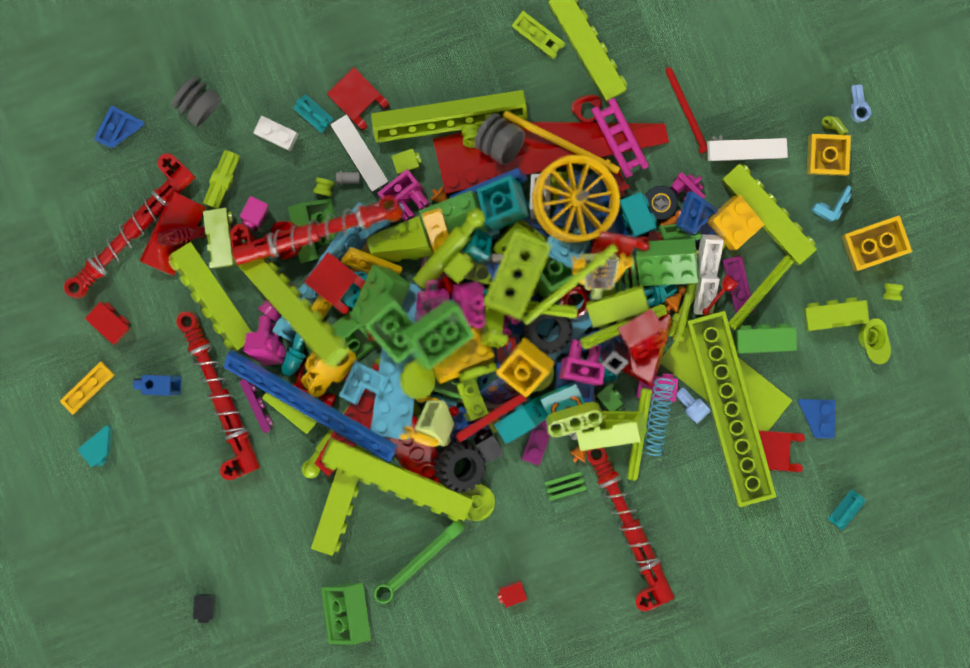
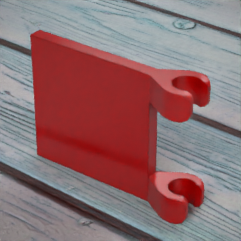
(355, 95)
(623, 243)
(332, 280)
(777, 449)

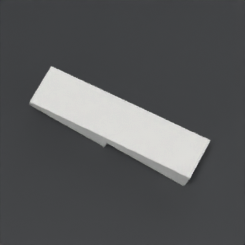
(747, 149)
(359, 152)
(708, 264)

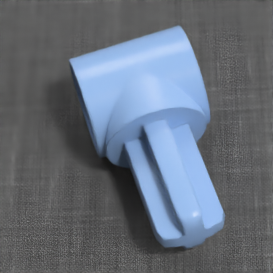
(859, 102)
(695, 408)

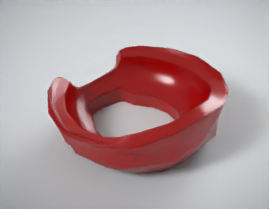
(575, 290)

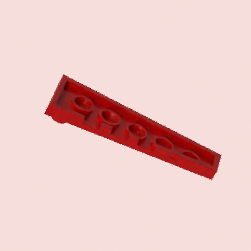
(360, 413)

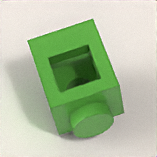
(610, 398)

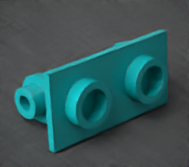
(313, 113)
(846, 509)

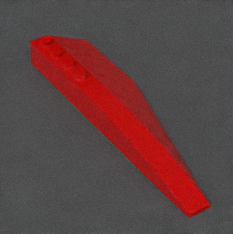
(468, 166)

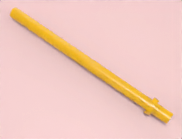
(557, 140)

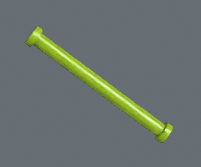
(685, 310)

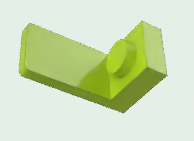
(492, 329)
(472, 400)

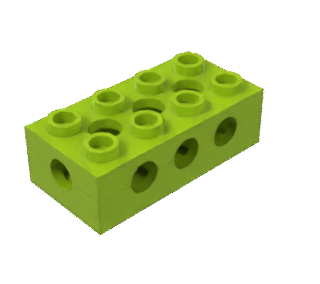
(524, 287)

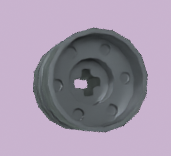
(192, 98)
(499, 139)

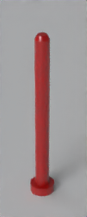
(687, 110)

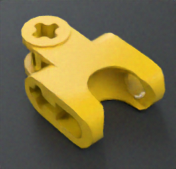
(323, 374)

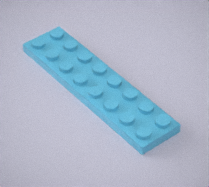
(337, 248)
(393, 408)

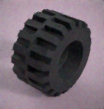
(557, 344)
(469, 476)

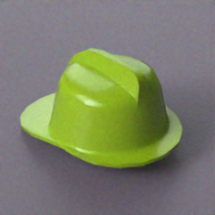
(875, 340)

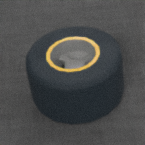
(662, 202)

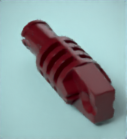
(180, 235)

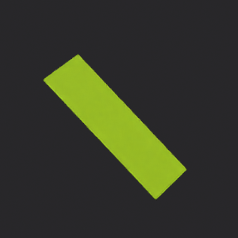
(765, 398)

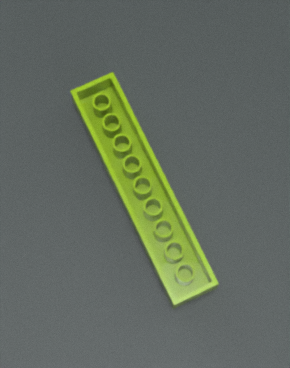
(731, 409)

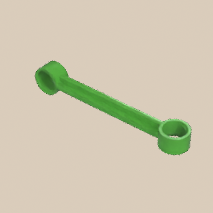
(422, 558)

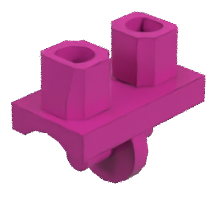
(687, 184)

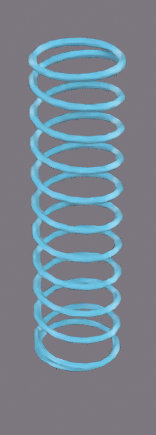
(660, 424)

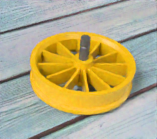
(575, 198)

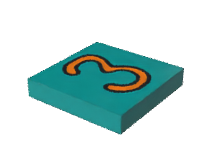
(562, 398)

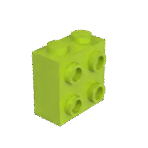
(501, 244)

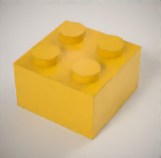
(828, 154)
(735, 222)
(525, 367)

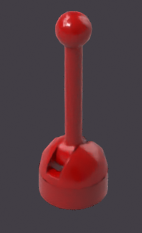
(728, 284)
(328, 398)

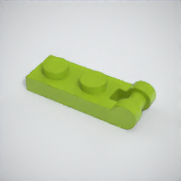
(537, 34)

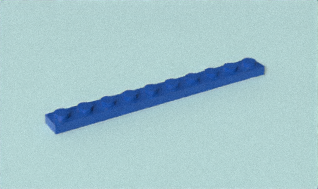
(310, 406)

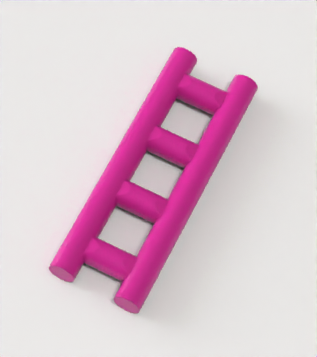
(617, 149)

